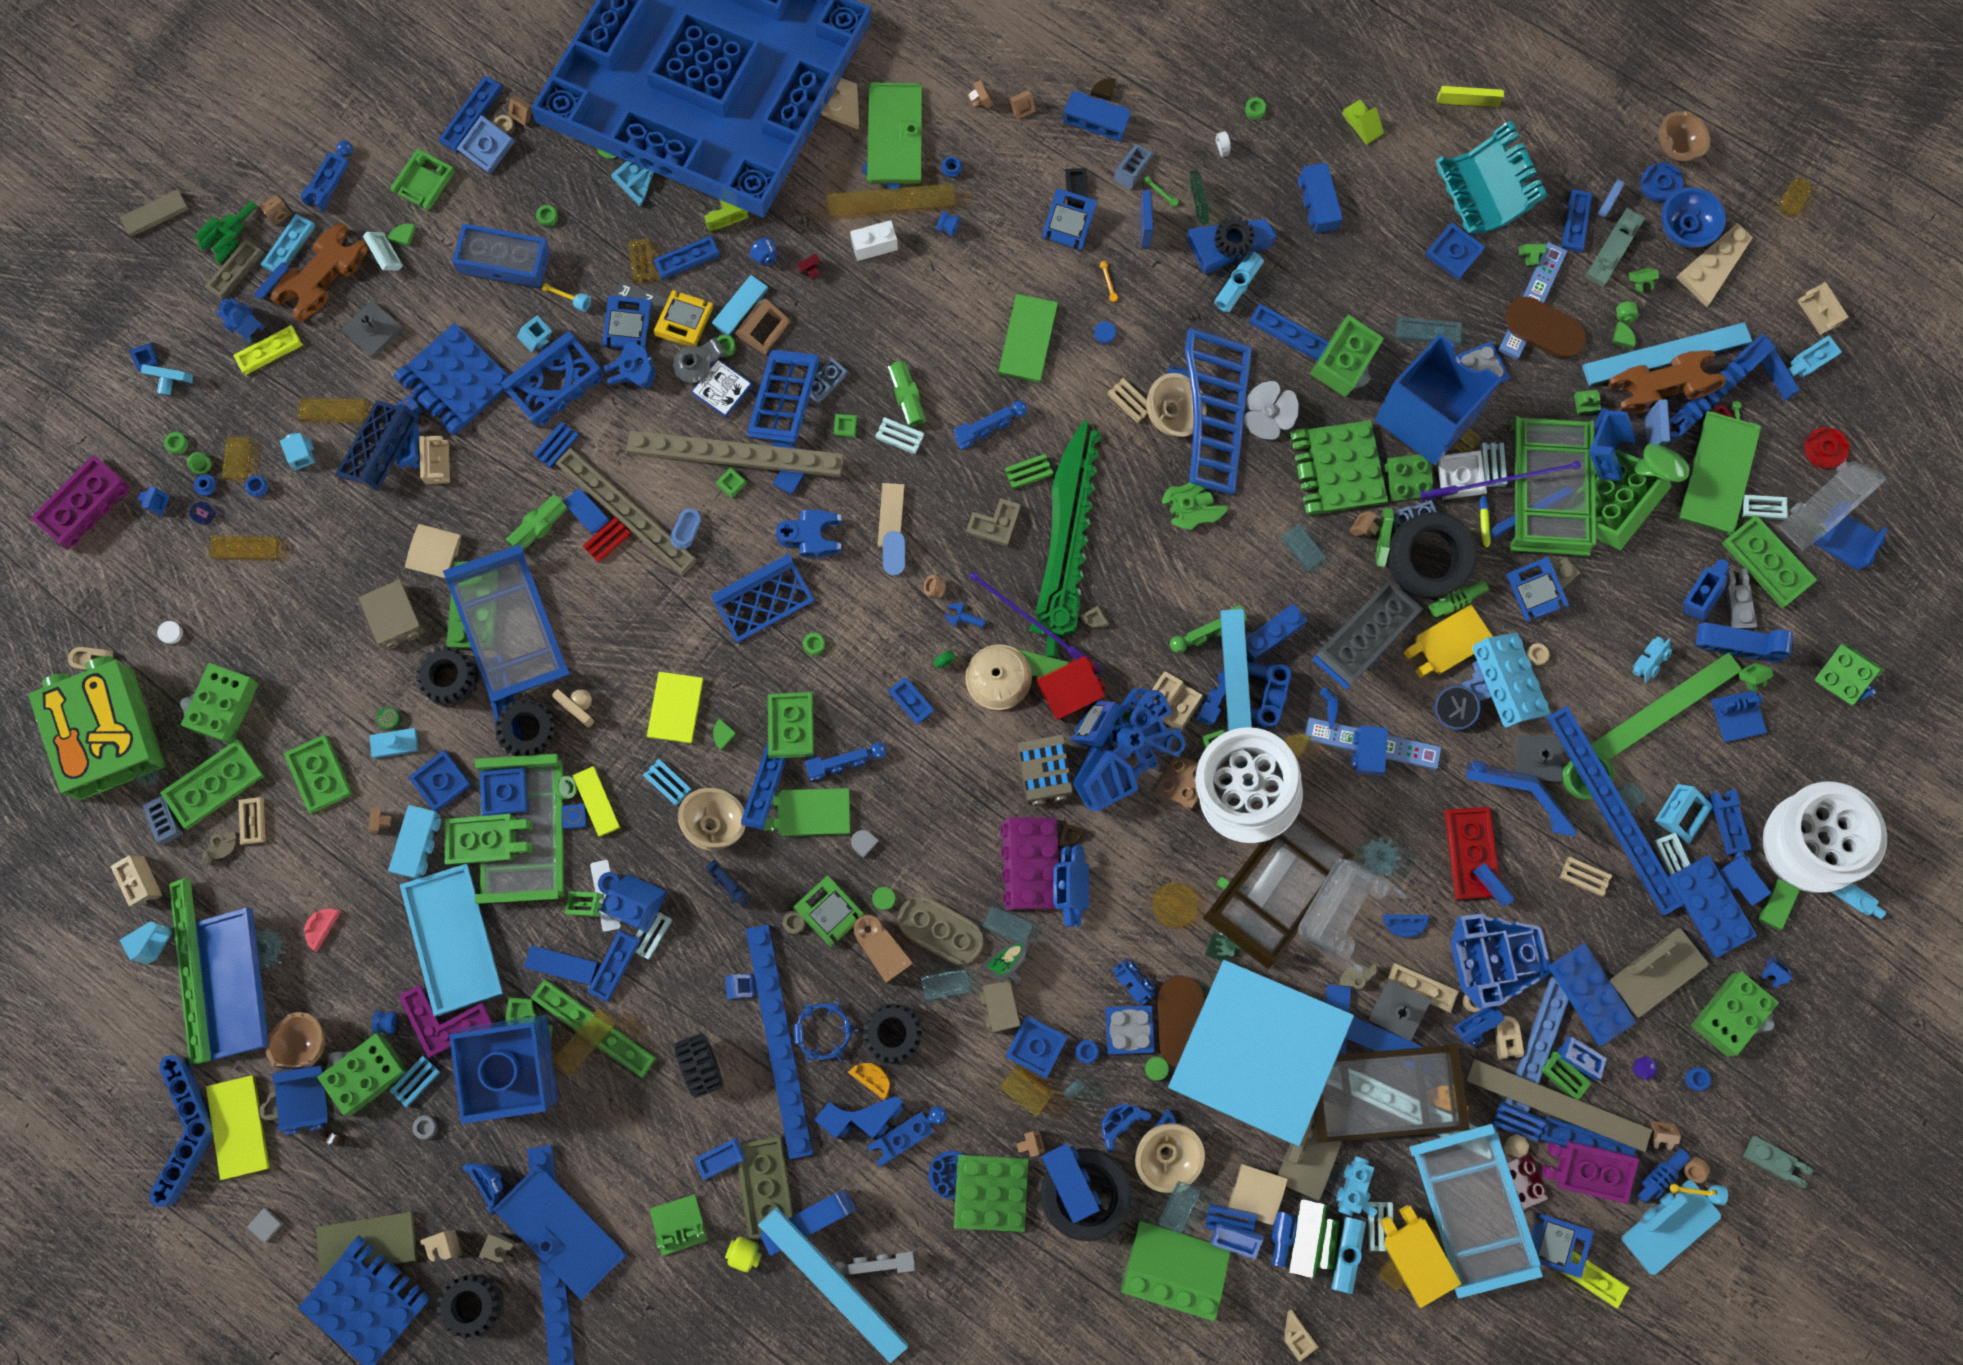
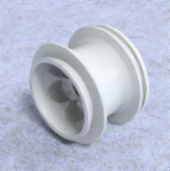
(1256, 749)
(1801, 856)

